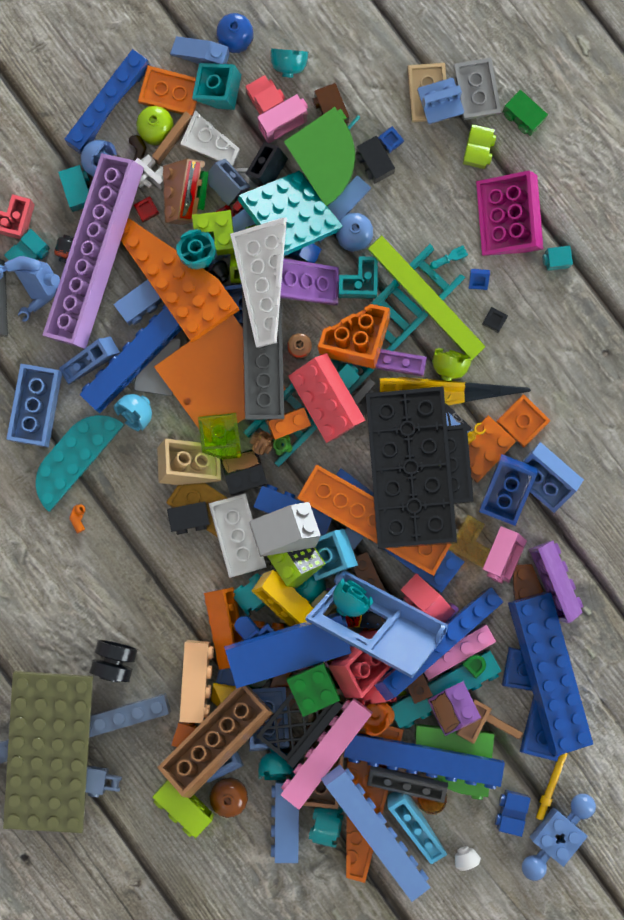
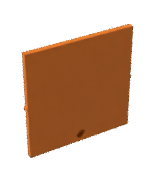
(209, 373)

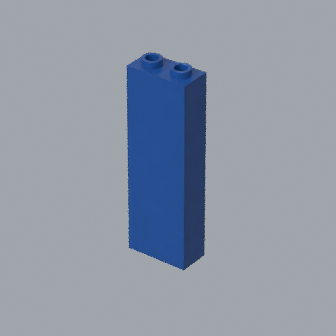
(284, 651)

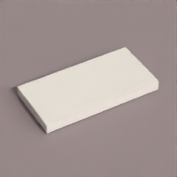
(235, 535)

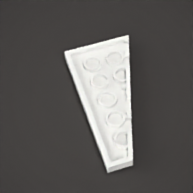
(260, 266)

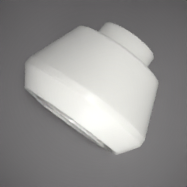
(466, 858)

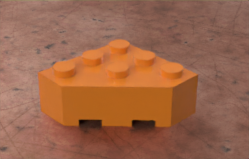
(357, 337)

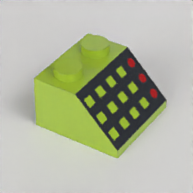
(297, 565)

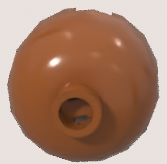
(224, 791)

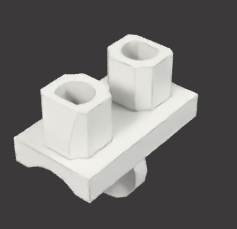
(155, 177)

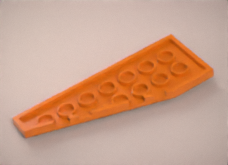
(191, 295)

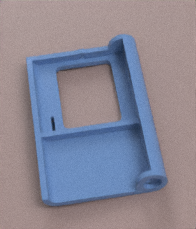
(403, 639)

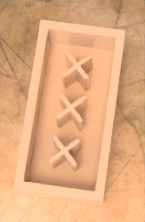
(195, 681)

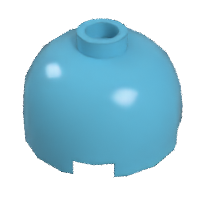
(134, 410)

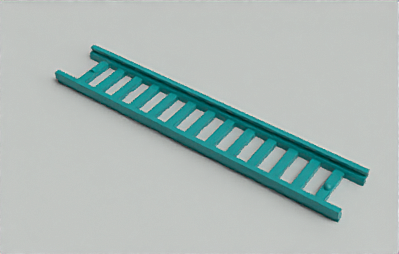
(407, 329)

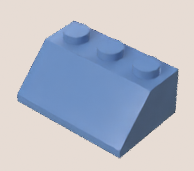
(554, 478)

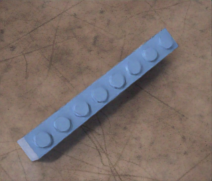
(375, 832)

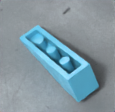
(415, 825)

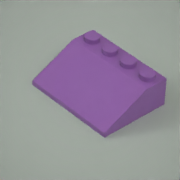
(555, 580)

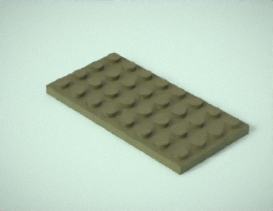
(48, 752)

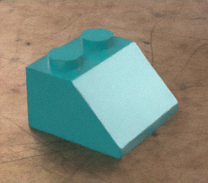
(217, 85)

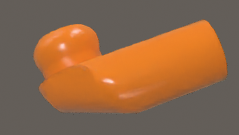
(76, 517)

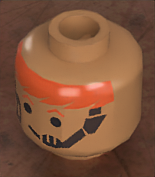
(302, 352)

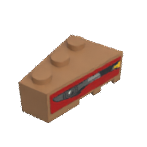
(180, 190)

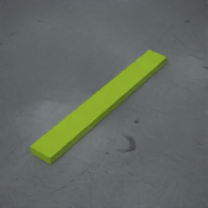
(426, 297)

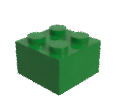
(313, 688)

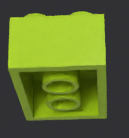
(189, 812)

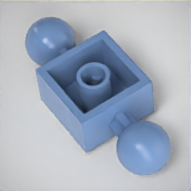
(561, 850)

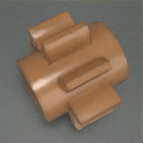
(261, 442)

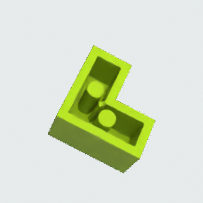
(218, 226)

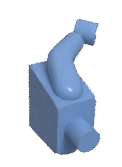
(37, 280)

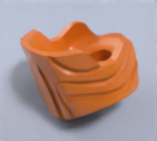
(380, 719)

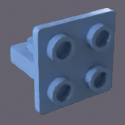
(441, 100)

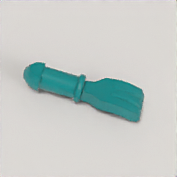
(454, 255)

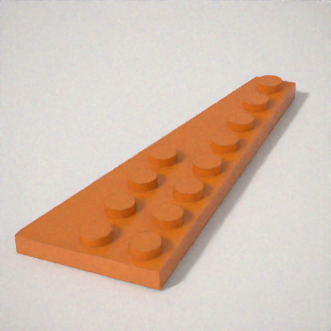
(357, 849)

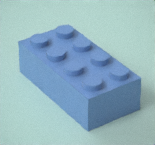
(34, 405)

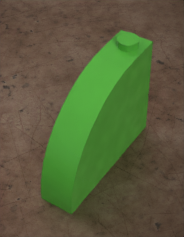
(325, 154)
(434, 737)

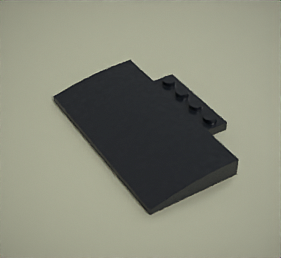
(416, 467)

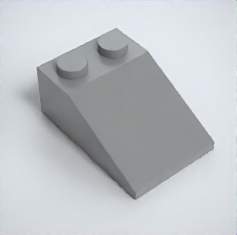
(286, 530)

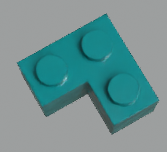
(361, 285)

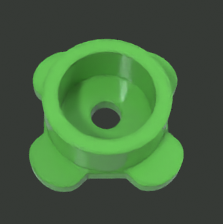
(277, 444)

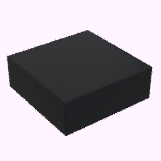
(495, 319)

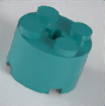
(246, 598)
(326, 826)

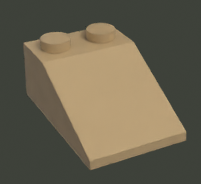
(185, 463)

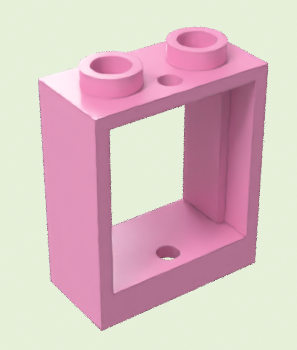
(283, 118)
(504, 555)

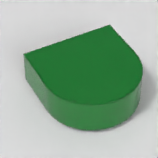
(475, 665)

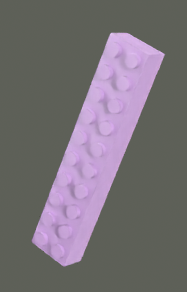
(93, 250)

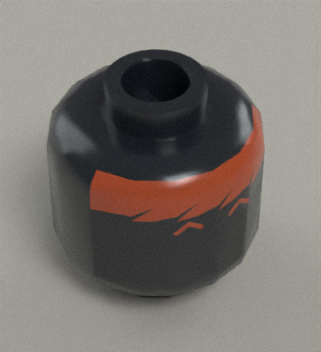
(63, 247)

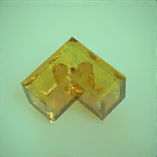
(466, 542)

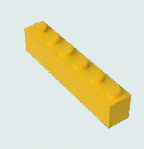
(282, 599)

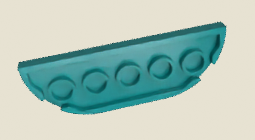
(73, 457)

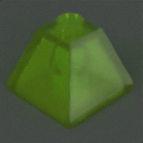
(220, 436)

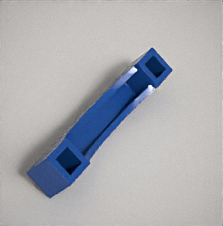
(123, 79)

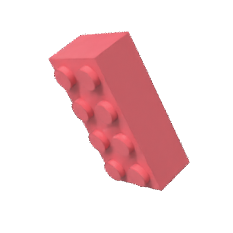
(326, 397)

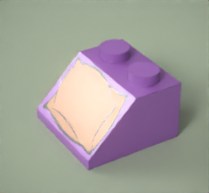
(454, 708)

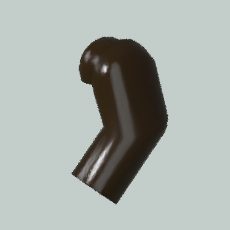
(139, 145)

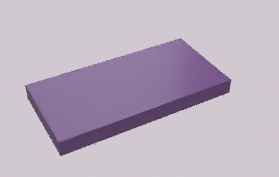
(310, 282)

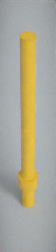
(546, 798)

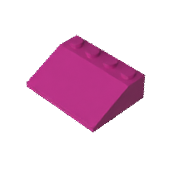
(509, 214)

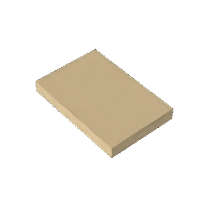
(421, 76)

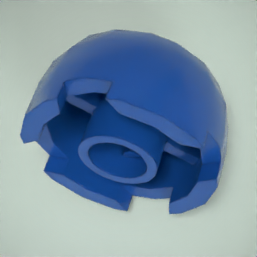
(235, 32)

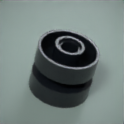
(112, 666)

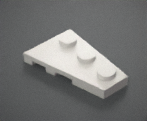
(207, 141)

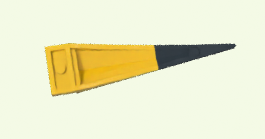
(460, 391)

